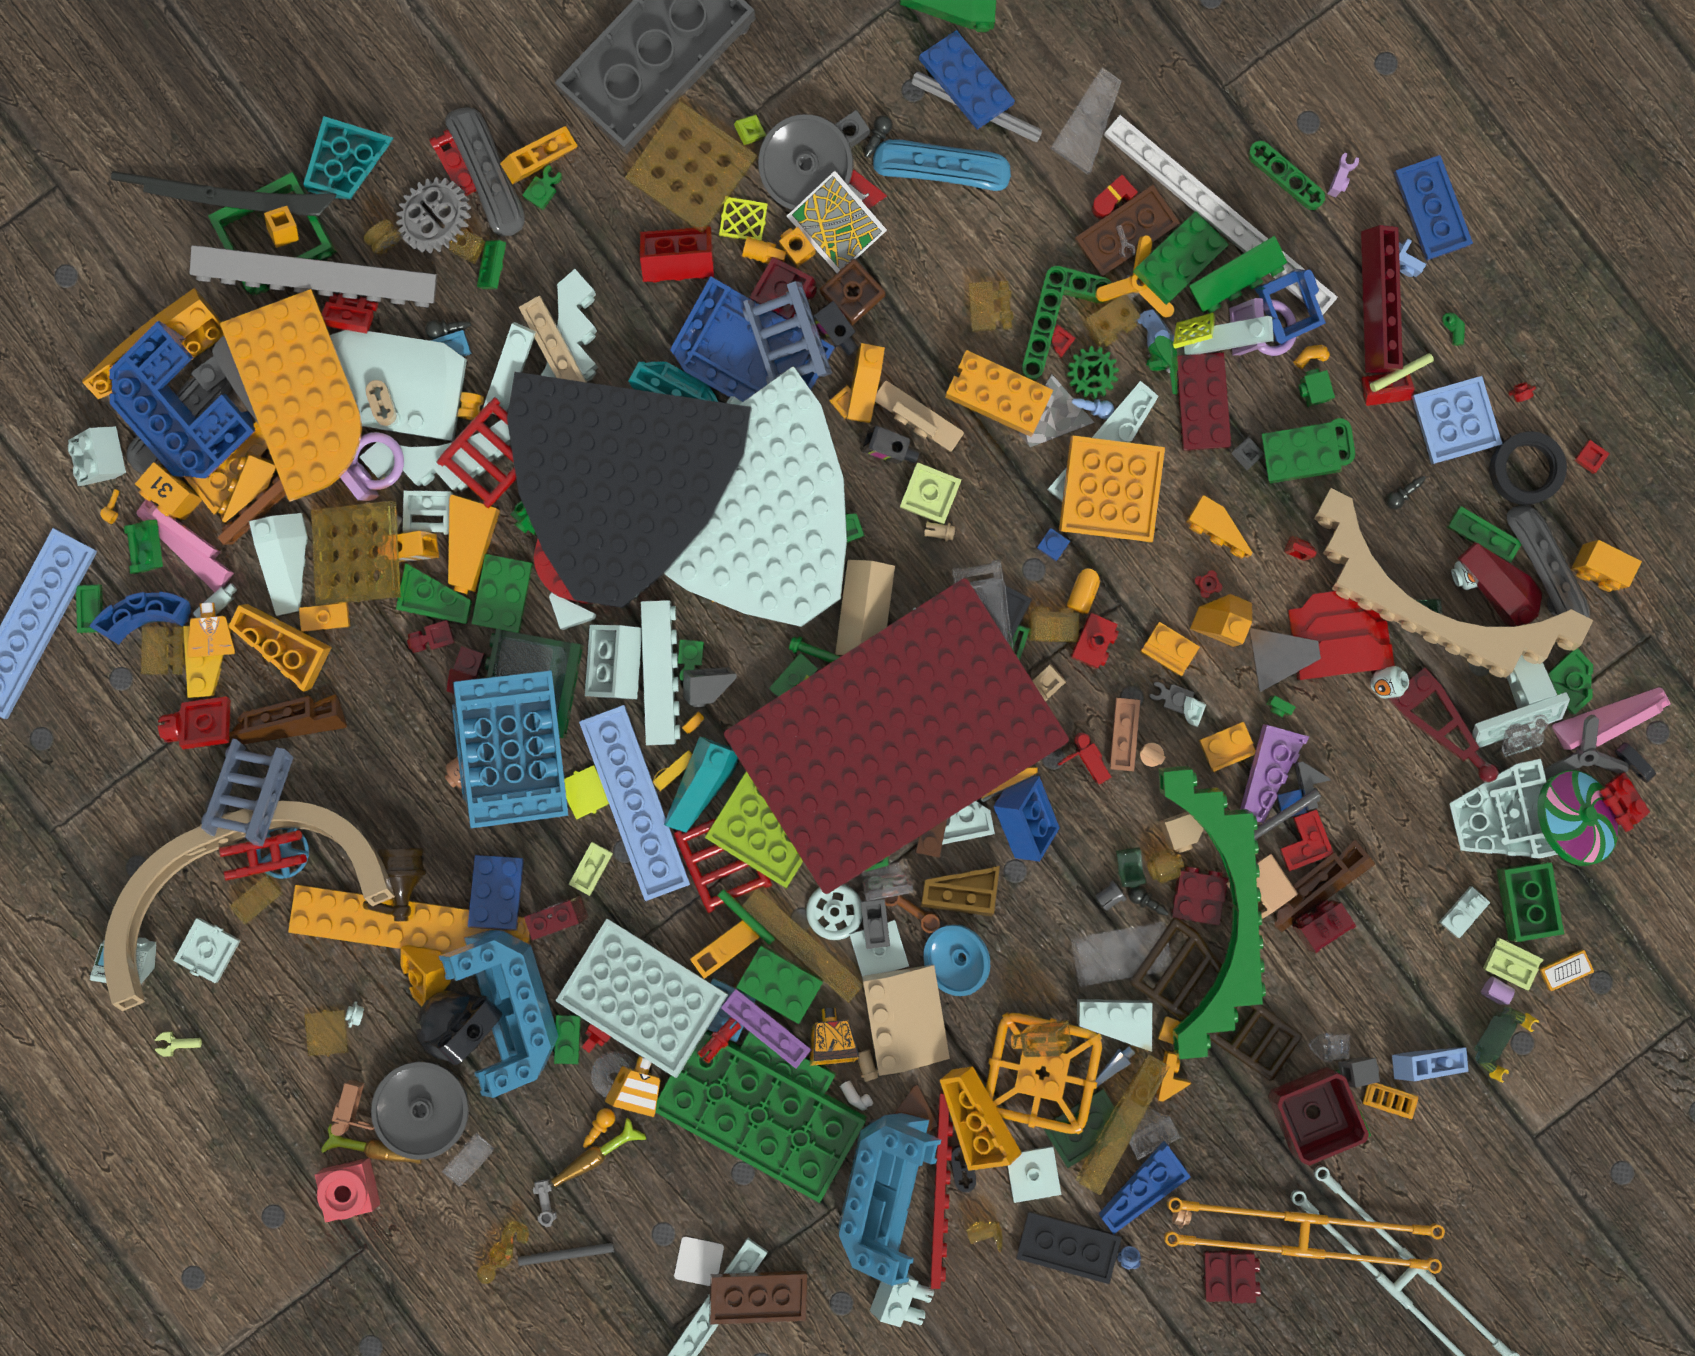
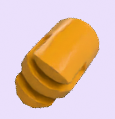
(1084, 591)

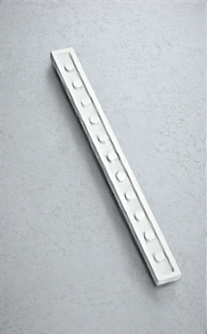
(1200, 198)

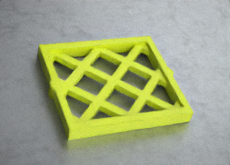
(747, 203)
(1191, 322)

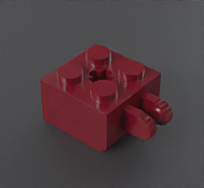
(1323, 925)

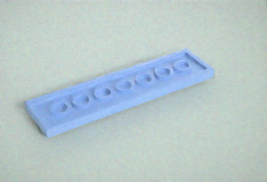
(38, 611)
(634, 803)

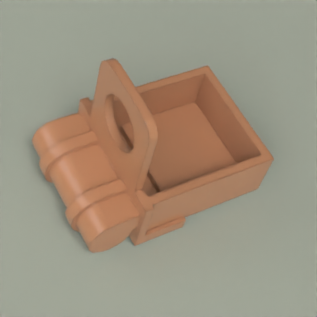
(347, 1107)

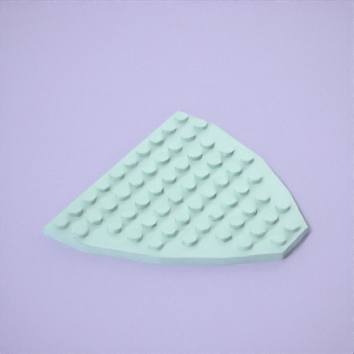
(783, 520)

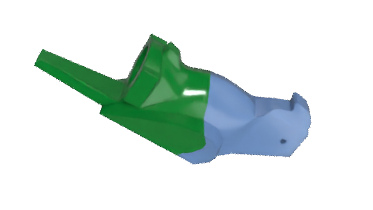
(1160, 345)

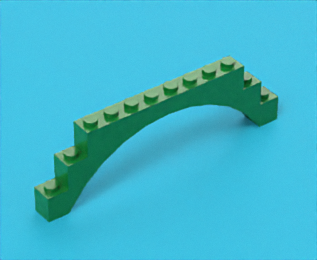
(1240, 975)

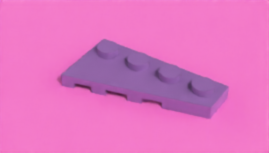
(1272, 761)

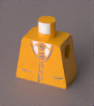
(209, 634)

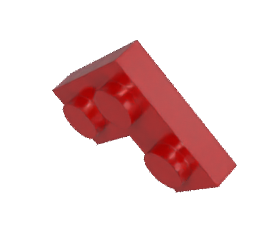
(1313, 843)

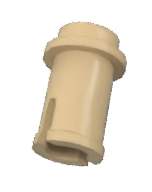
(941, 531)
(867, 1066)

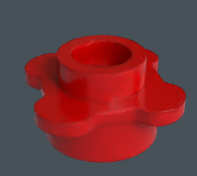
(1522, 392)
(1209, 577)

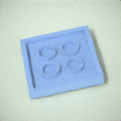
(1456, 420)

